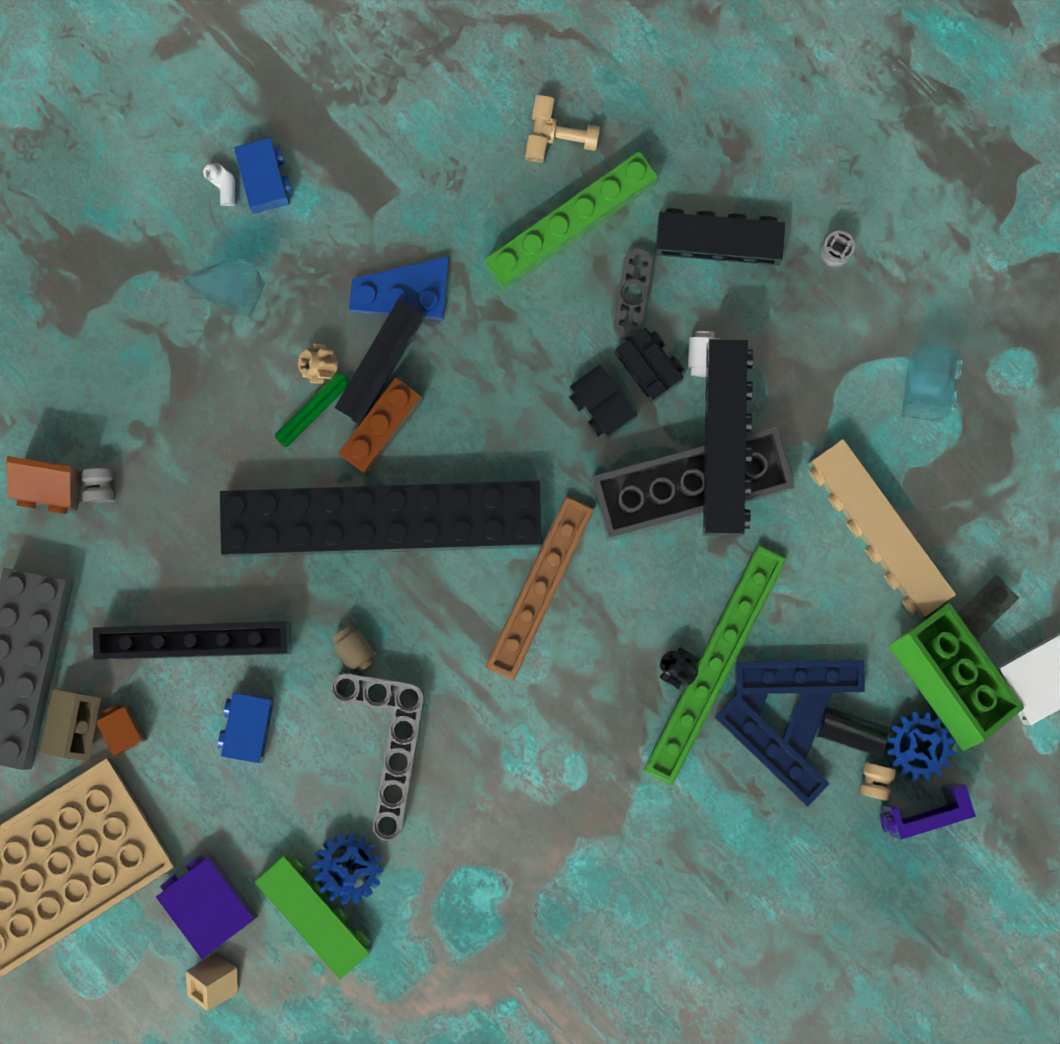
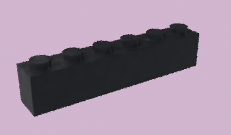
(726, 438)
(192, 640)

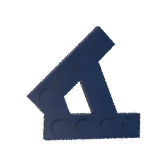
(788, 754)

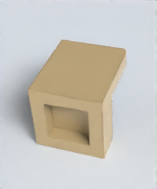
(211, 982)

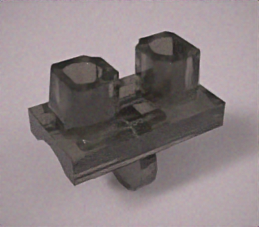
(987, 606)

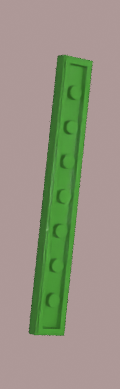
(715, 664)

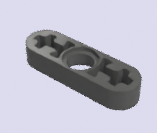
(645, 272)

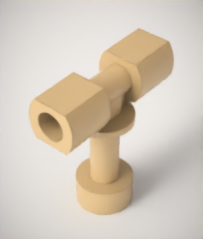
(546, 130)

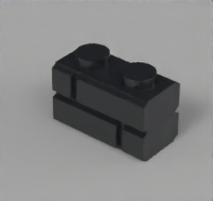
(649, 364)

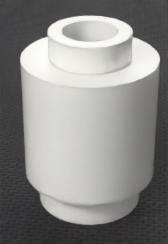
(697, 352)

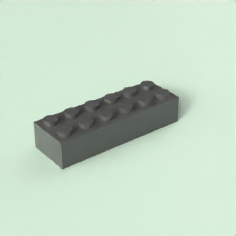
(673, 486)
(30, 637)

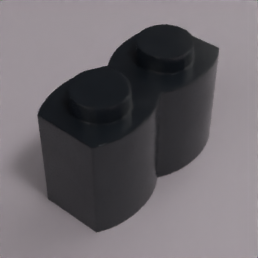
(602, 402)

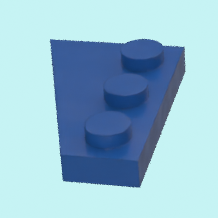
(417, 285)

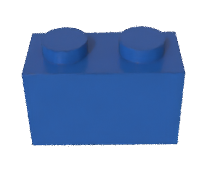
(262, 175)
(246, 727)

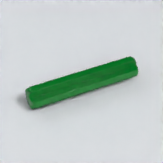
(311, 409)

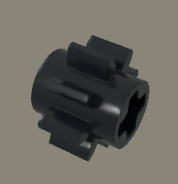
(678, 668)

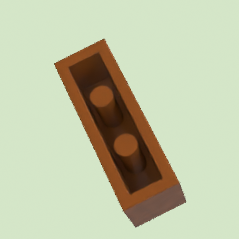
(380, 426)

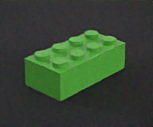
(956, 677)

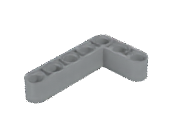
(394, 744)

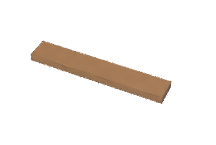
(539, 588)

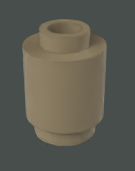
(354, 649)

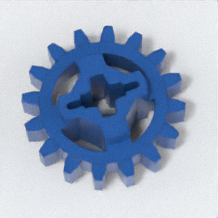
(932, 738)
(361, 869)

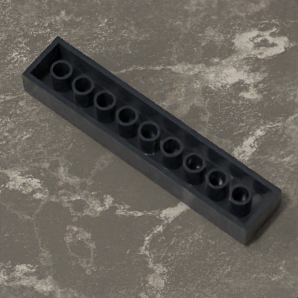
(380, 519)

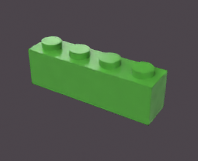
(314, 916)

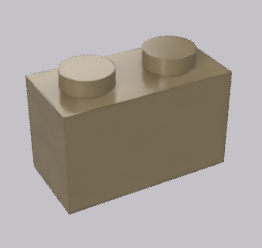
(70, 724)

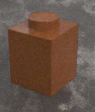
(120, 729)

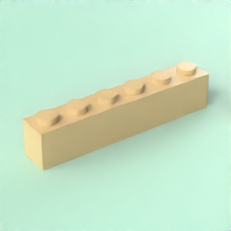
(881, 530)

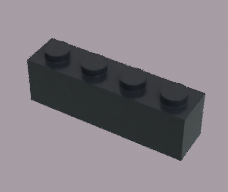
(720, 237)

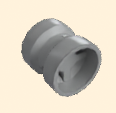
(835, 254)
(97, 478)

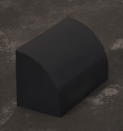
(853, 732)

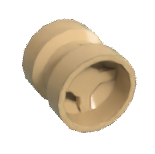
(878, 774)

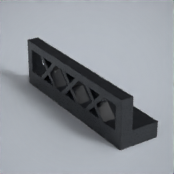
(380, 361)

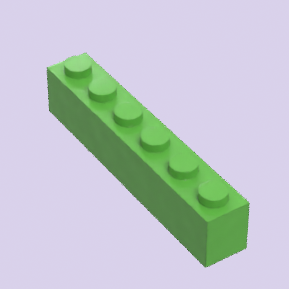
(571, 221)

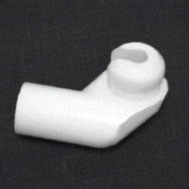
(224, 181)

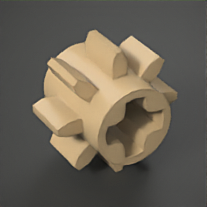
(317, 363)

